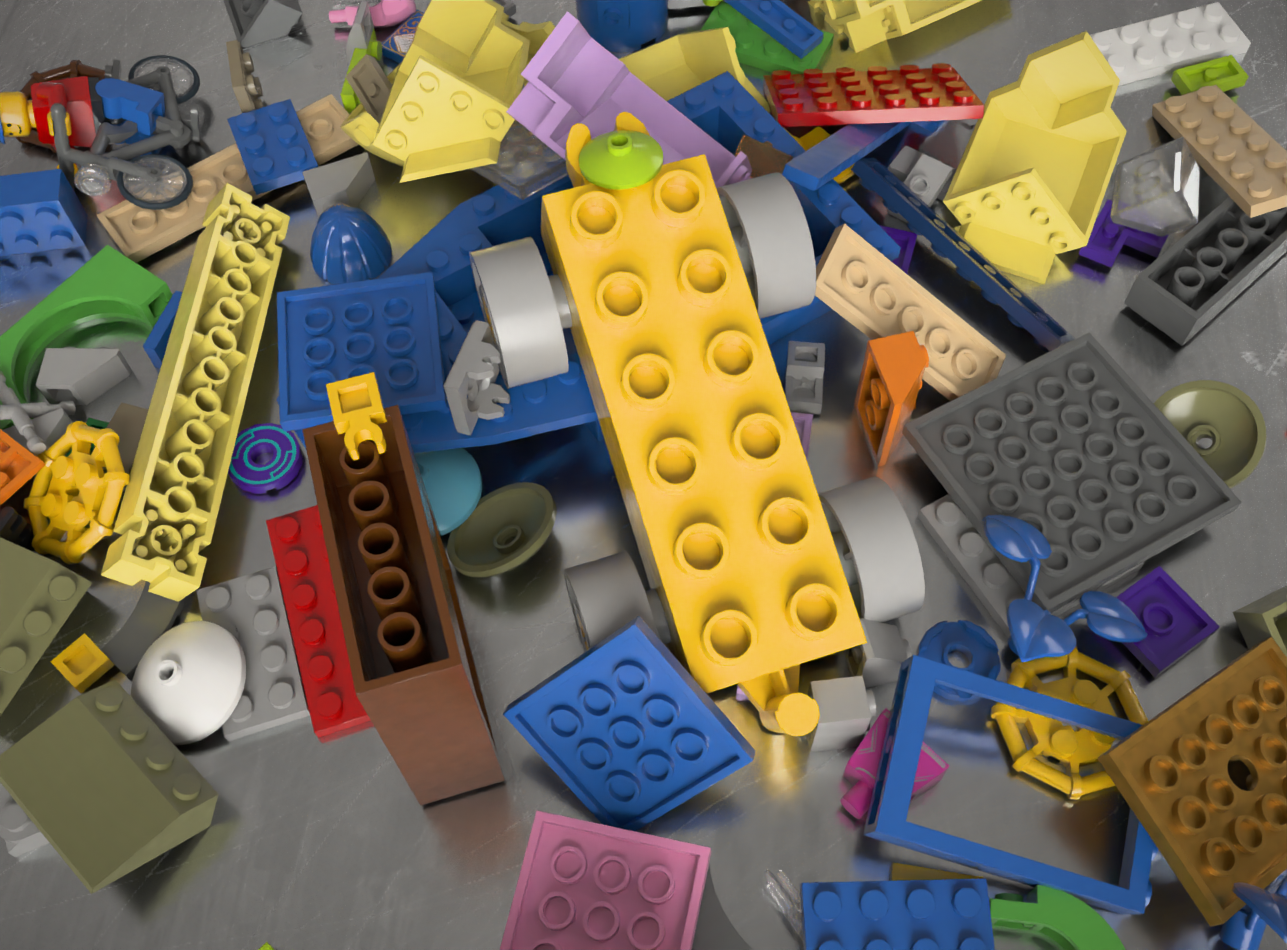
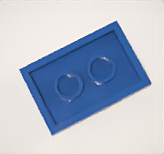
(272, 146)

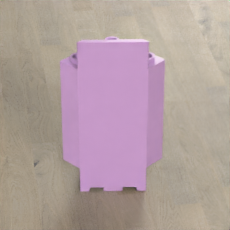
(584, 83)

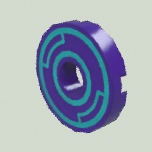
(273, 474)

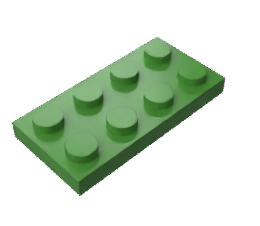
(761, 50)

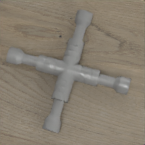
(22, 412)

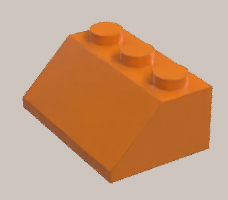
(889, 390)

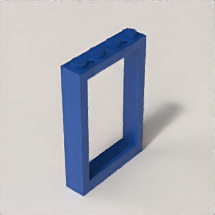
(898, 770)

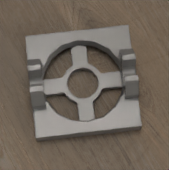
(475, 376)

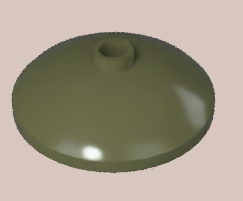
(1224, 416)
(503, 530)

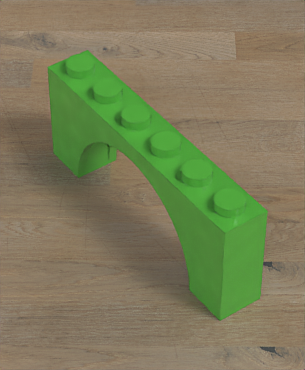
(99, 289)

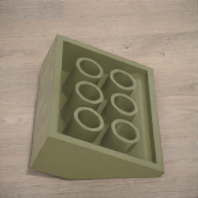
(34, 607)
(106, 786)

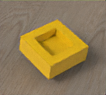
(82, 663)

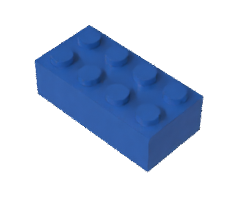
(39, 213)

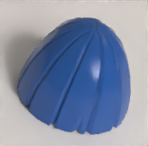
(348, 245)

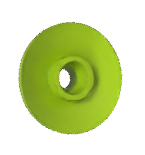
(621, 159)

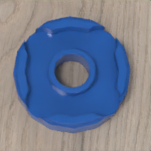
(964, 638)

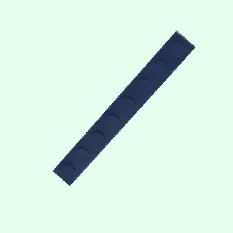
(969, 261)

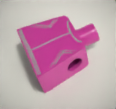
(864, 763)

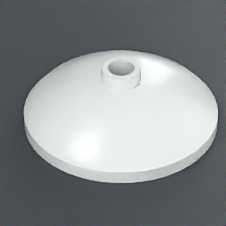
(204, 682)

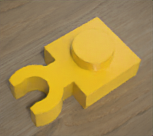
(357, 411)

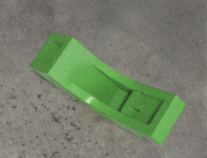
(1056, 917)

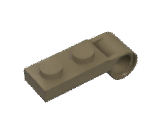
(370, 85)

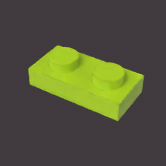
(1222, 72)

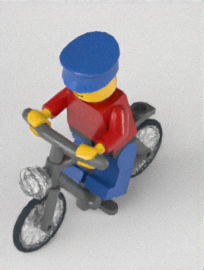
(115, 112)

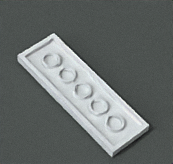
(1170, 42)

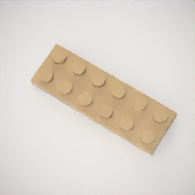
(1228, 147)
(888, 302)

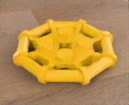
(76, 492)
(1061, 741)

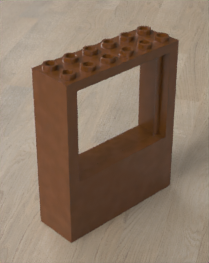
(402, 612)

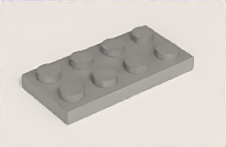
(257, 617)

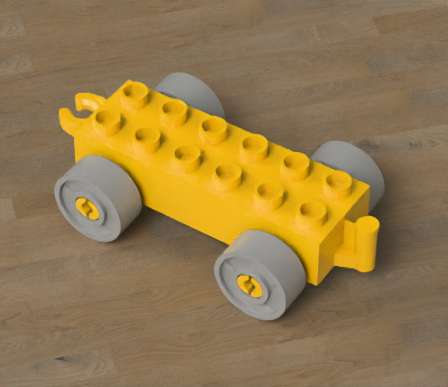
(705, 451)

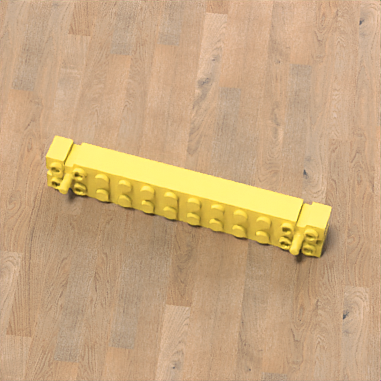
(198, 399)

